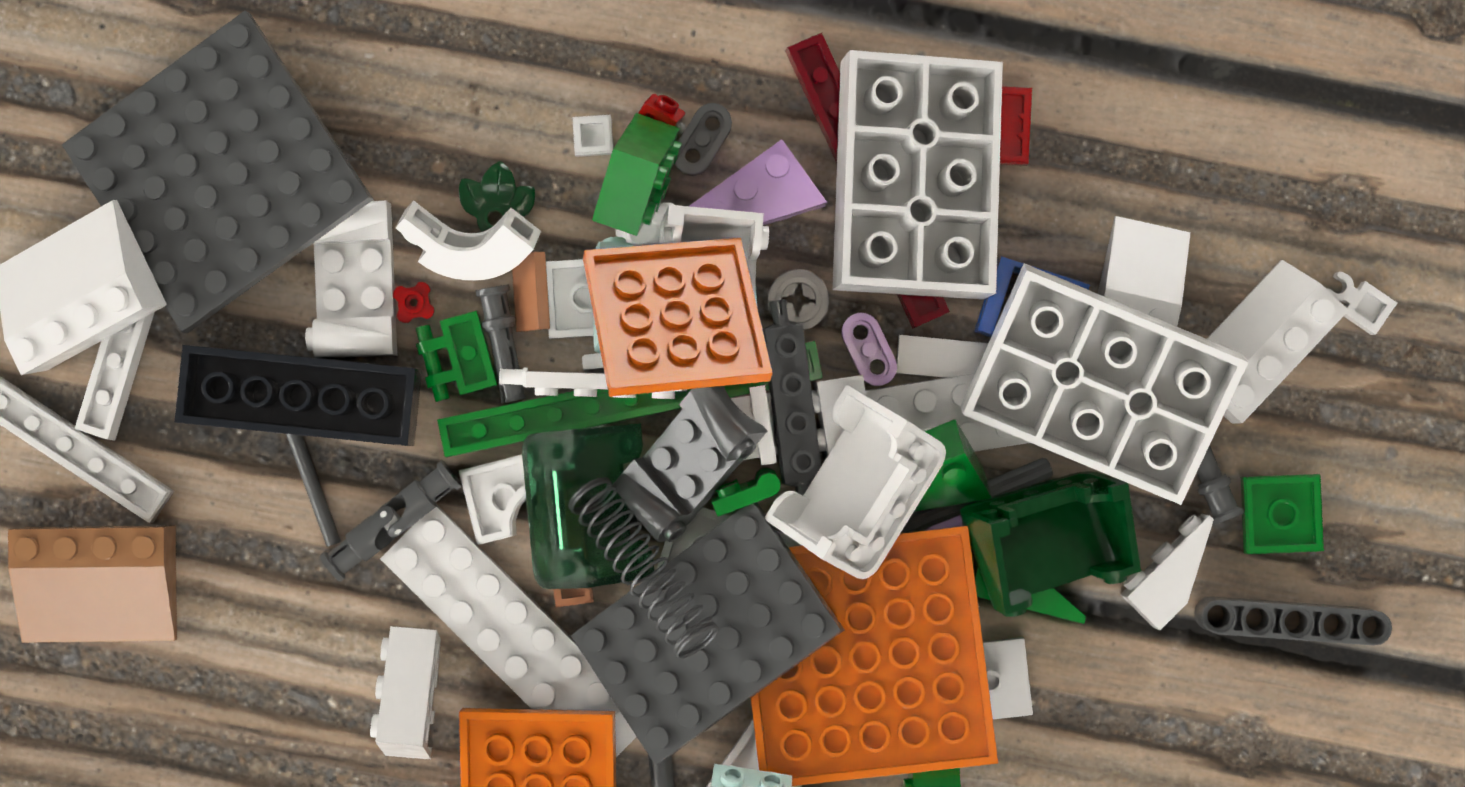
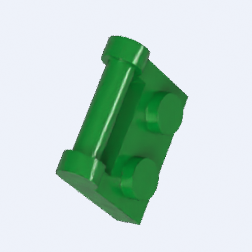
(735, 496)

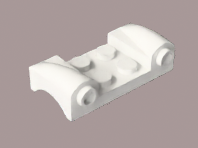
(355, 287)

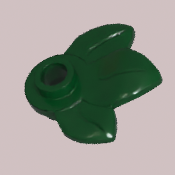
(495, 194)

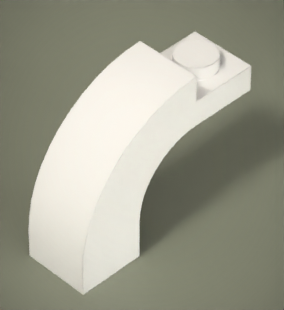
(469, 254)

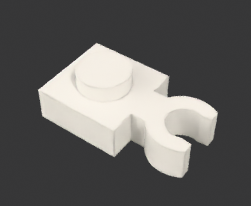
(1366, 304)

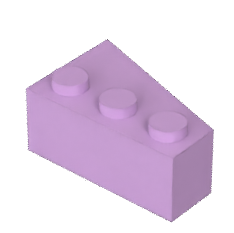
(767, 185)

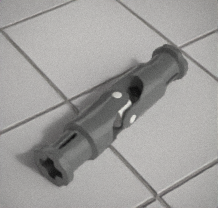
(385, 524)

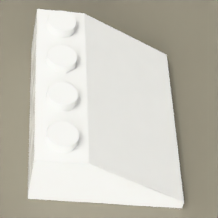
(75, 290)

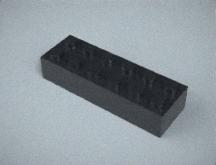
(298, 395)

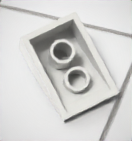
(1146, 268)

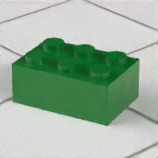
(637, 175)

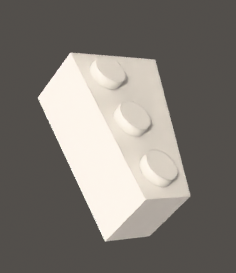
(406, 692)

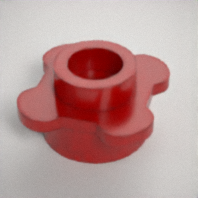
(405, 295)

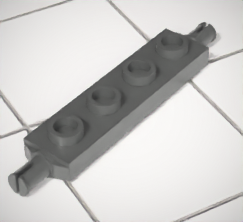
(792, 400)

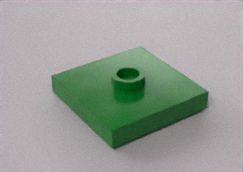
(1282, 514)

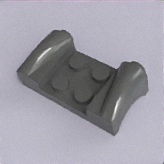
(688, 462)

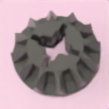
(812, 288)

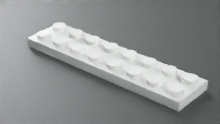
(498, 620)

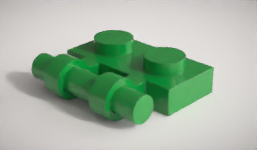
(467, 352)

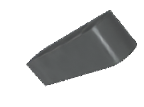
(1310, 626)

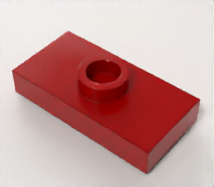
(1015, 125)

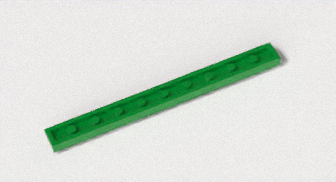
(516, 421)

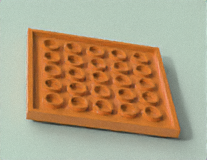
(898, 683)

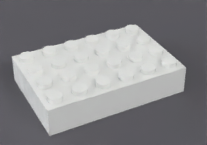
(917, 175)
(1103, 384)

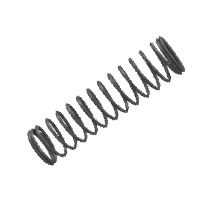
(692, 631)

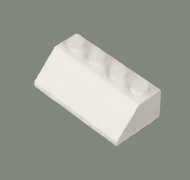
(1275, 332)

